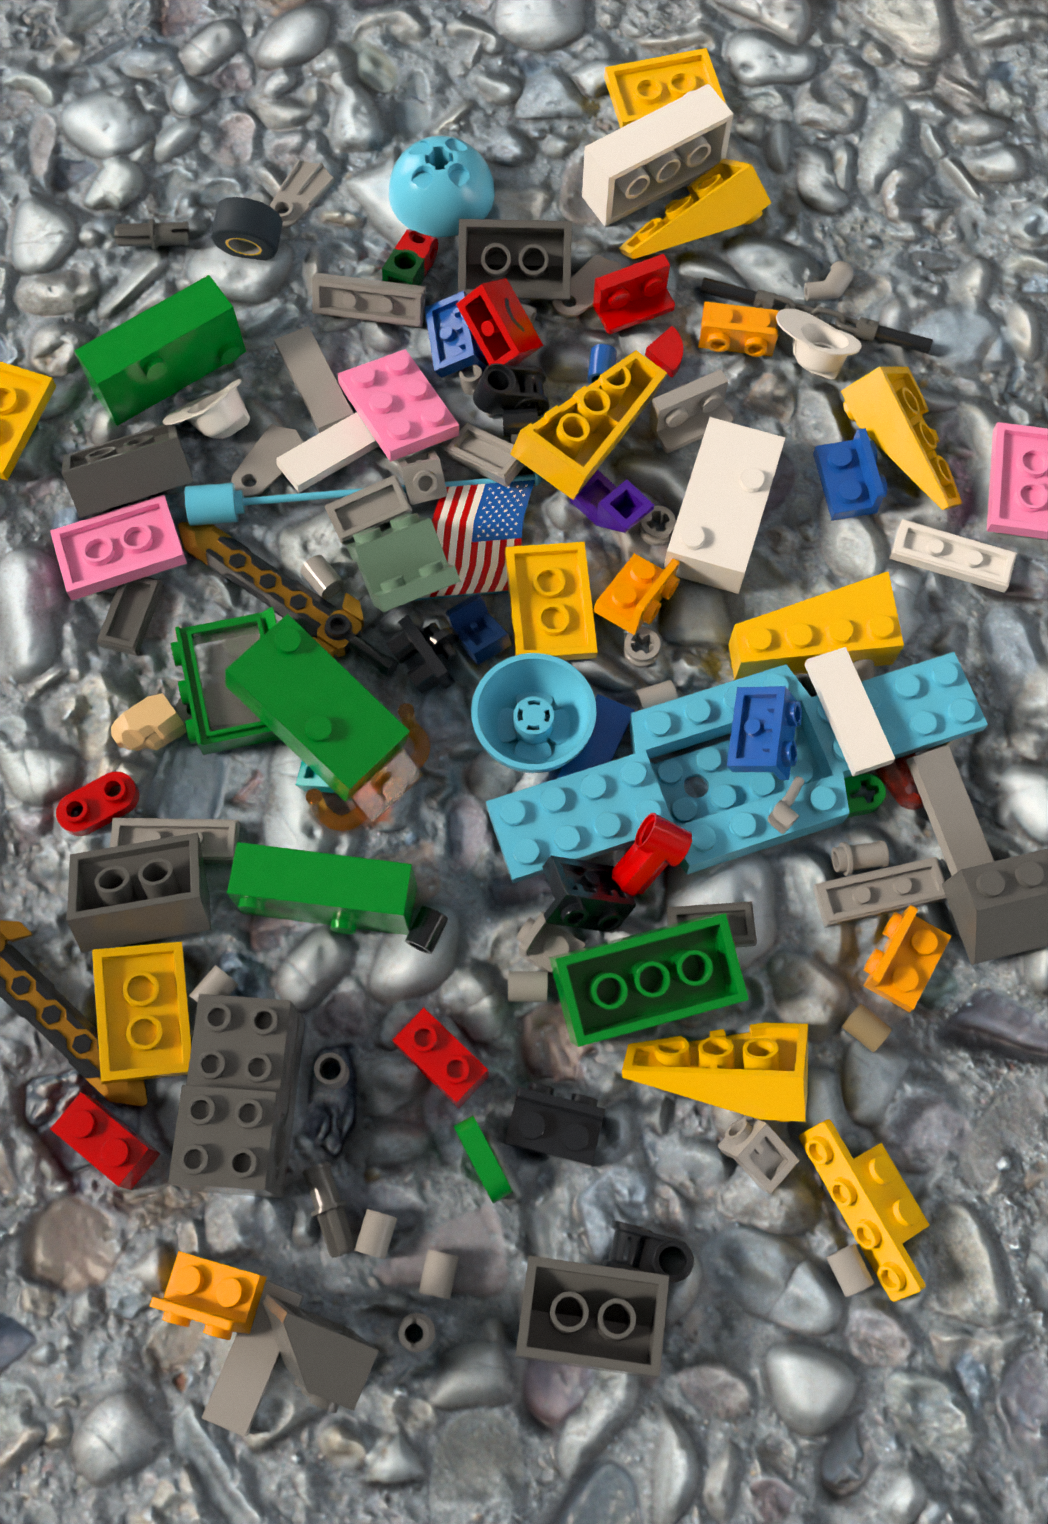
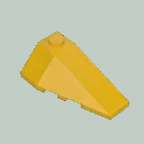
(892, 412)

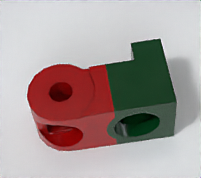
(410, 258)

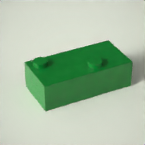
(162, 350)
(316, 707)
(323, 888)
(648, 979)

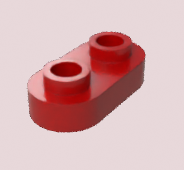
(97, 805)

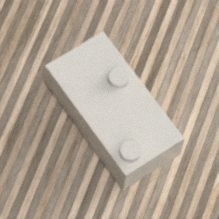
(655, 154)
(724, 504)

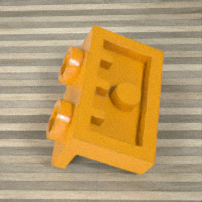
(738, 329)
(637, 593)
(906, 959)
(211, 1294)

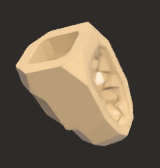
(148, 725)

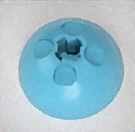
(439, 184)
(533, 694)

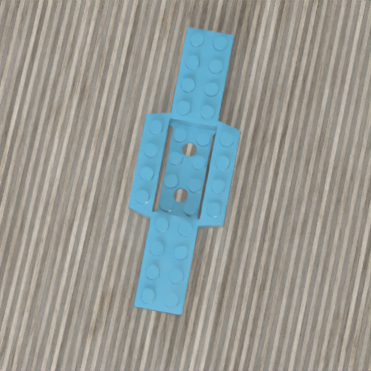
(607, 803)

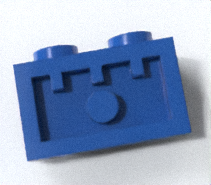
(450, 338)
(850, 476)
(764, 731)

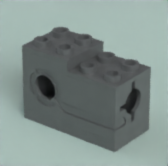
(238, 1097)

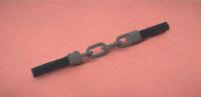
(865, 328)

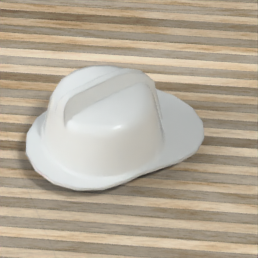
(817, 344)
(214, 414)

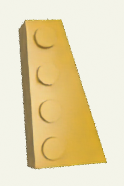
(584, 430)
(851, 617)

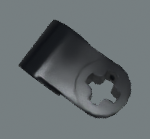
(511, 388)
(645, 1251)

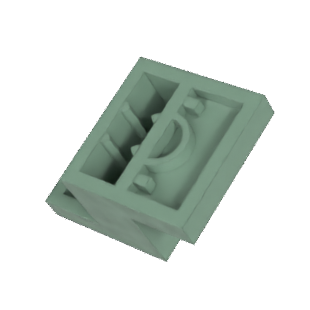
(402, 561)

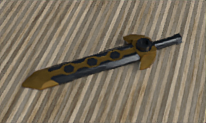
(332, 628)
(55, 1017)

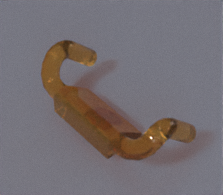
(384, 786)

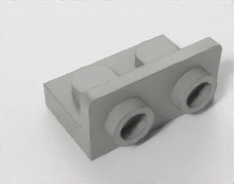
(684, 412)

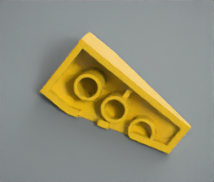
(717, 202)
(745, 1073)

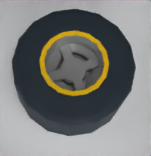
(246, 228)

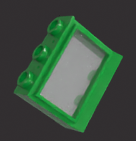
(204, 652)

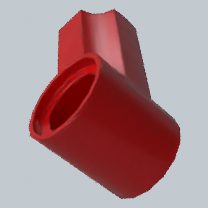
(655, 846)

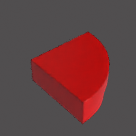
(667, 351)

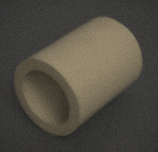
(867, 1028)

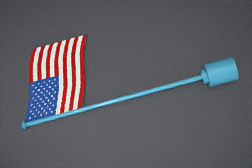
(470, 522)

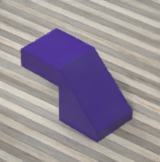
(610, 505)

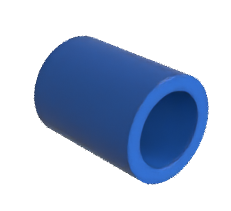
(601, 359)

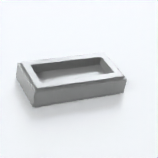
(484, 454)
(368, 508)

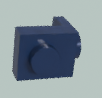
(477, 630)

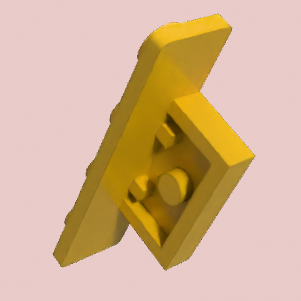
(873, 1205)

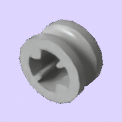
(652, 536)
(640, 658)

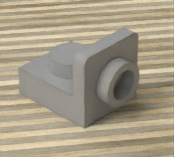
(422, 477)
(543, 941)
(758, 1152)

